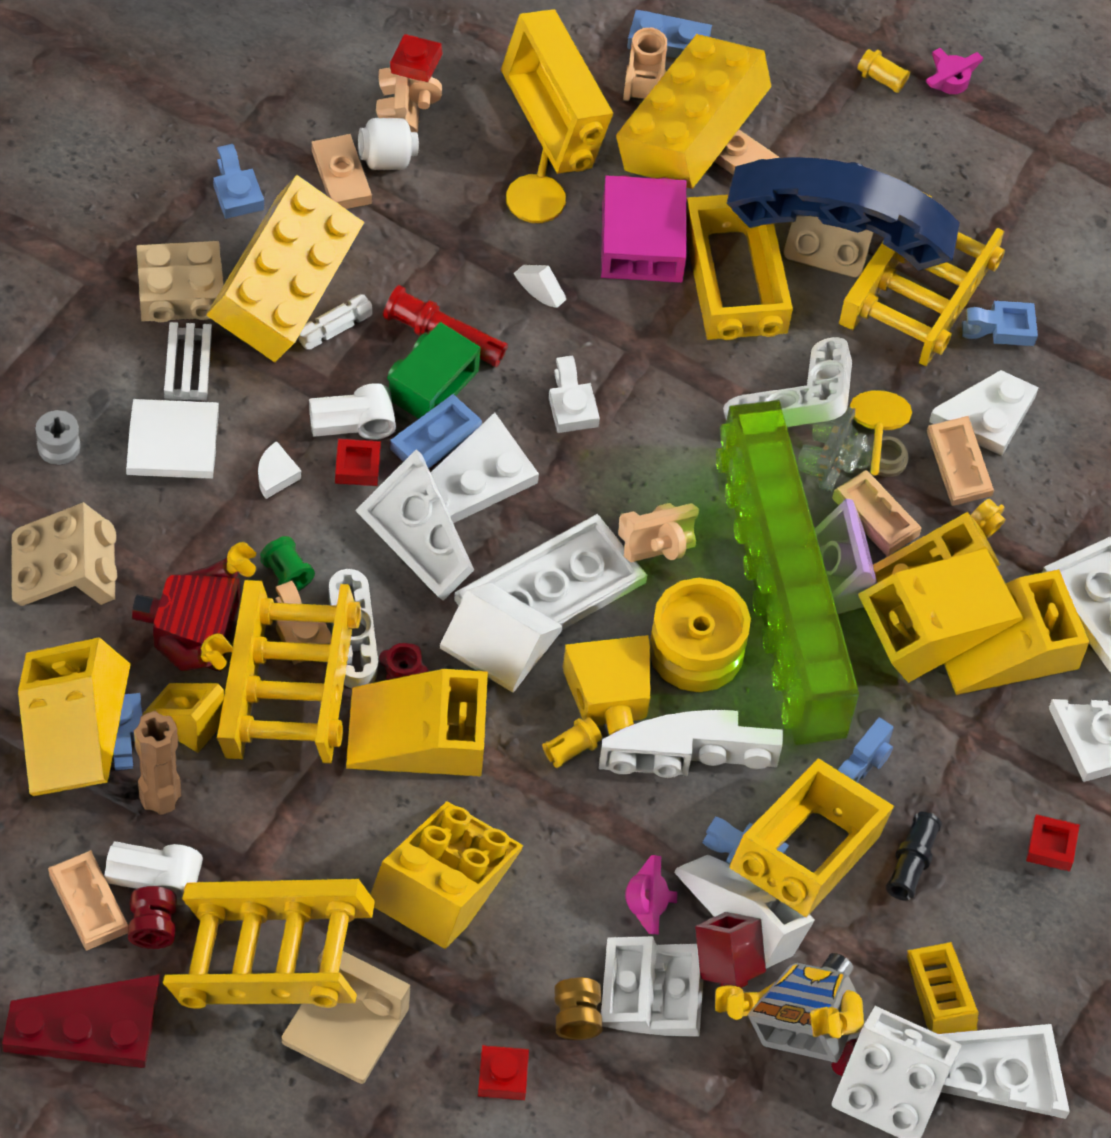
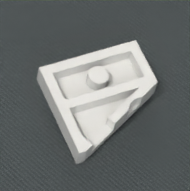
(993, 407)

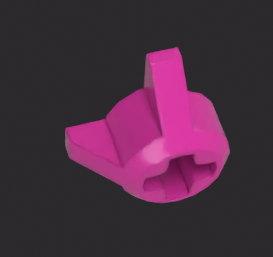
(951, 67)
(649, 894)

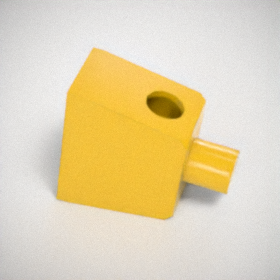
(610, 680)

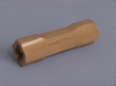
(156, 746)

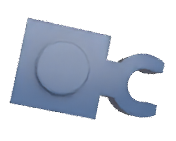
(869, 751)

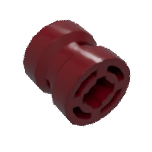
(152, 917)

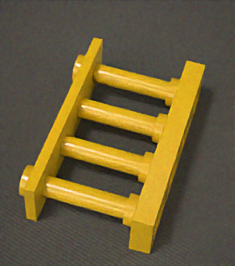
(881, 275)
(252, 648)
(255, 904)

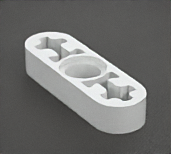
(366, 641)

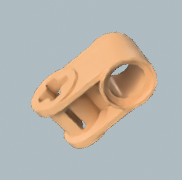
(645, 63)

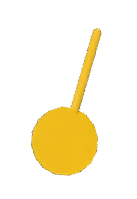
(536, 196)
(880, 412)

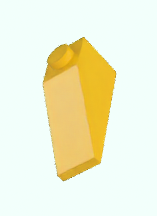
(947, 541)

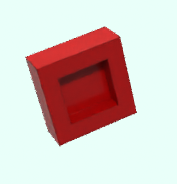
(416, 58)
(357, 462)
(1052, 842)
(503, 1072)

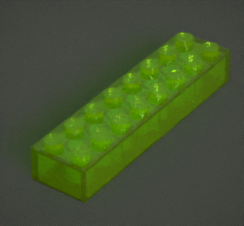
(787, 574)

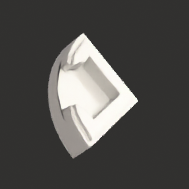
(541, 284)
(276, 471)

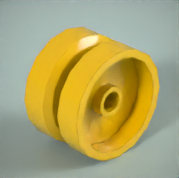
(699, 634)

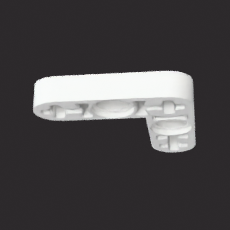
(825, 380)

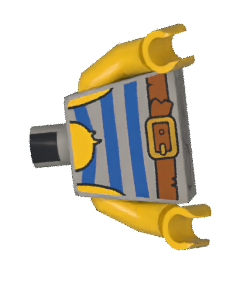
(803, 1011)

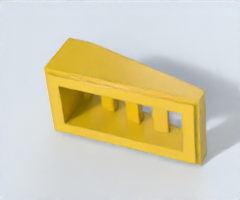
(949, 1016)

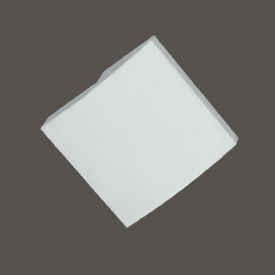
(172, 438)
(652, 987)

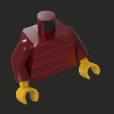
(198, 611)

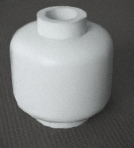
(387, 143)

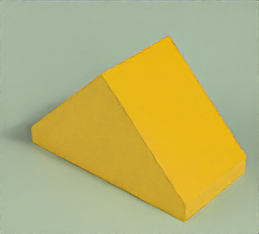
(193, 708)

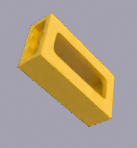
(556, 91)
(712, 215)
(818, 791)

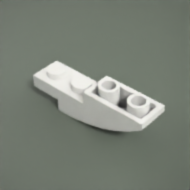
(674, 740)

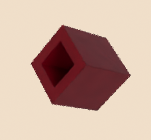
(730, 949)

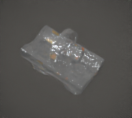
(843, 450)

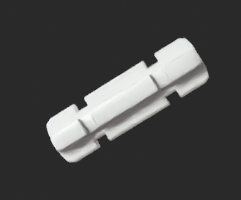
(335, 321)

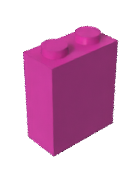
(643, 229)

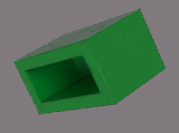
(433, 371)

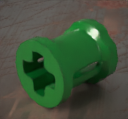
(286, 562)

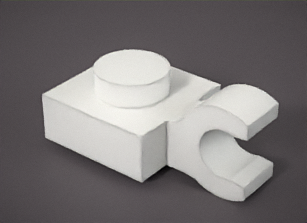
(571, 403)

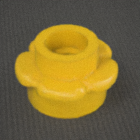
(989, 517)

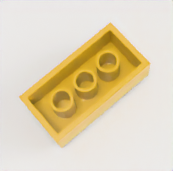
(694, 110)
(285, 269)

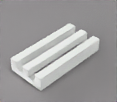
(188, 334)

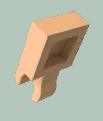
(299, 631)

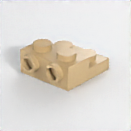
(178, 280)

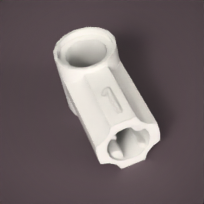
(365, 412)
(143, 867)

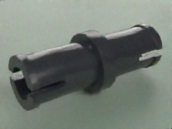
(913, 856)

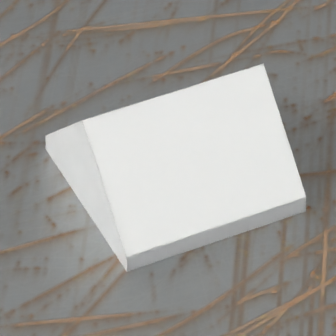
(498, 635)

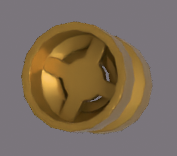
(578, 1008)

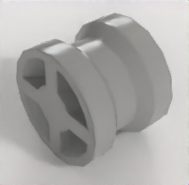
(66, 442)

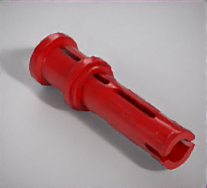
(426, 315)

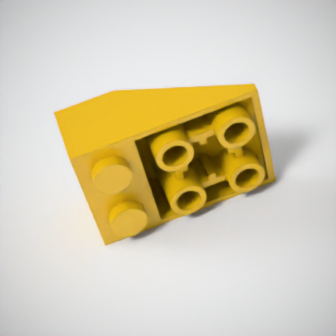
(939, 611)
(1040, 645)
(71, 714)
(420, 723)
(443, 873)

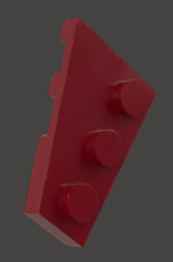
(87, 1024)

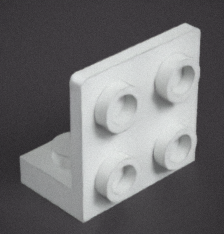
(895, 1074)

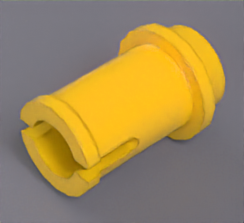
(883, 70)
(572, 742)

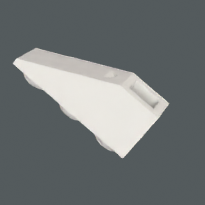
(727, 891)

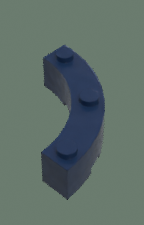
(848, 199)

